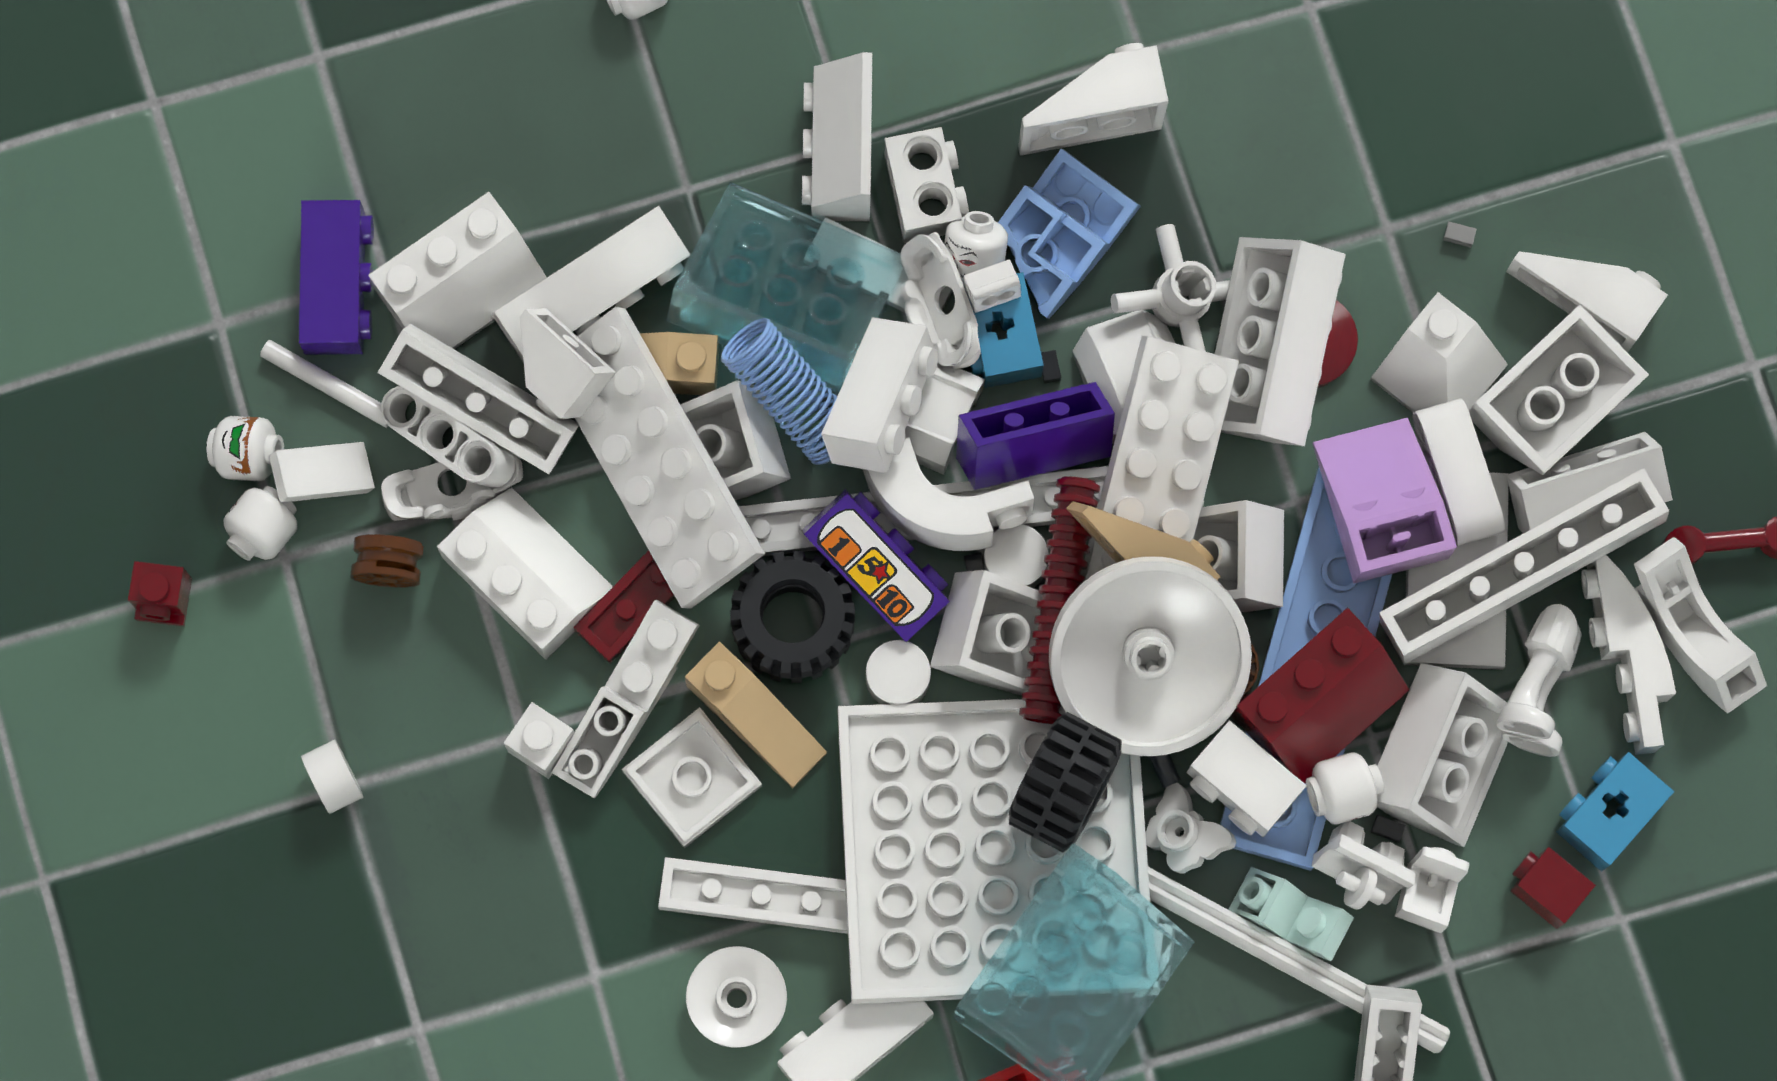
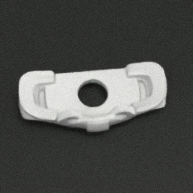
(929, 271)
(417, 494)

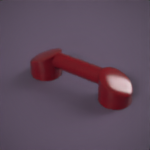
(1699, 543)

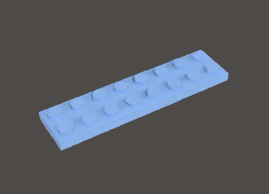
(1313, 596)

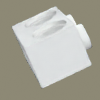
(914, 186)

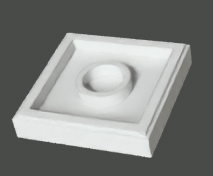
(692, 777)

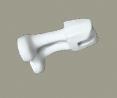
(1551, 650)

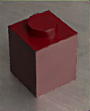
(1550, 886)

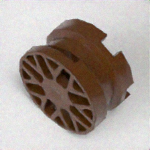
(386, 560)

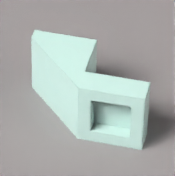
(1291, 914)

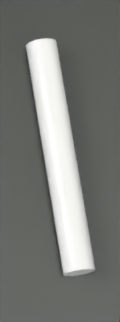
(323, 381)

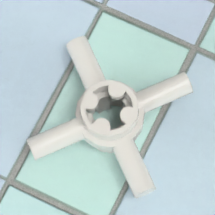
(1172, 288)

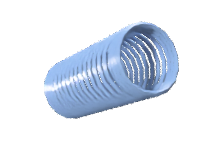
(751, 354)

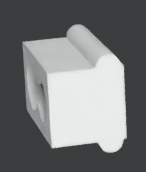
(992, 286)

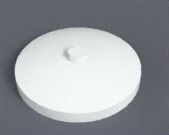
(1151, 654)

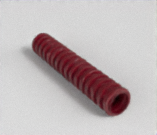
(1062, 579)

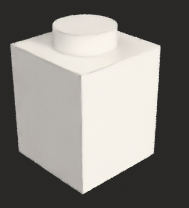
(539, 739)

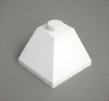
(1440, 359)

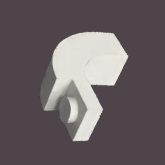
(942, 518)
(1692, 629)

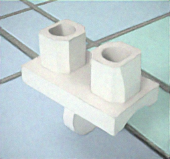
(1362, 871)

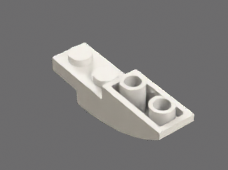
(1628, 632)
(626, 699)

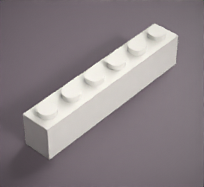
(1524, 566)

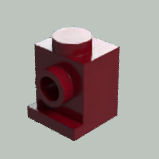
(160, 593)

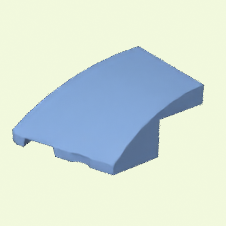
(1064, 228)

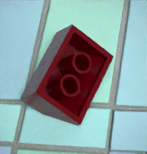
(1322, 696)

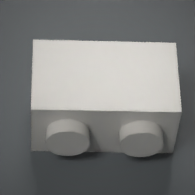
(1244, 780)

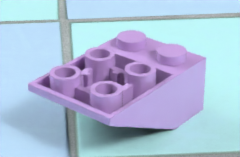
(1384, 500)

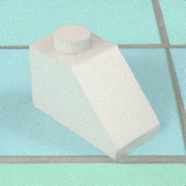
(560, 366)

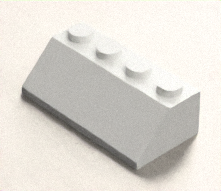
(1279, 332)

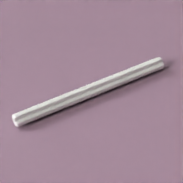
(1275, 951)

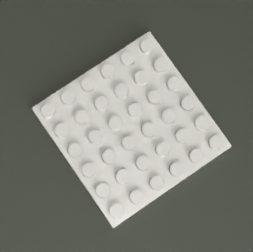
(931, 842)

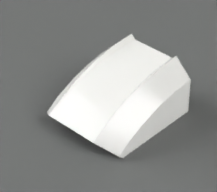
(1109, 353)
(935, 425)

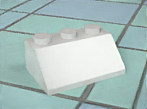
(839, 139)
(458, 274)
(1557, 392)
(524, 570)
(1442, 753)

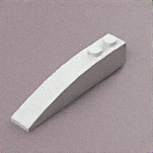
(1388, 1034)

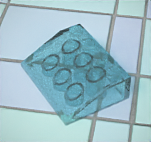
(773, 265)
(1074, 973)

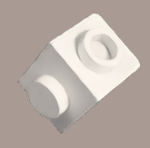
(1434, 889)

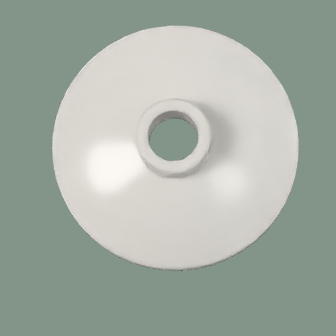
(736, 970)

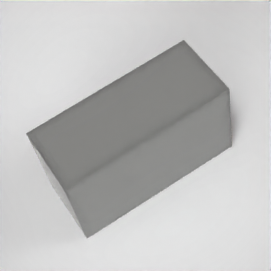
(1459, 234)

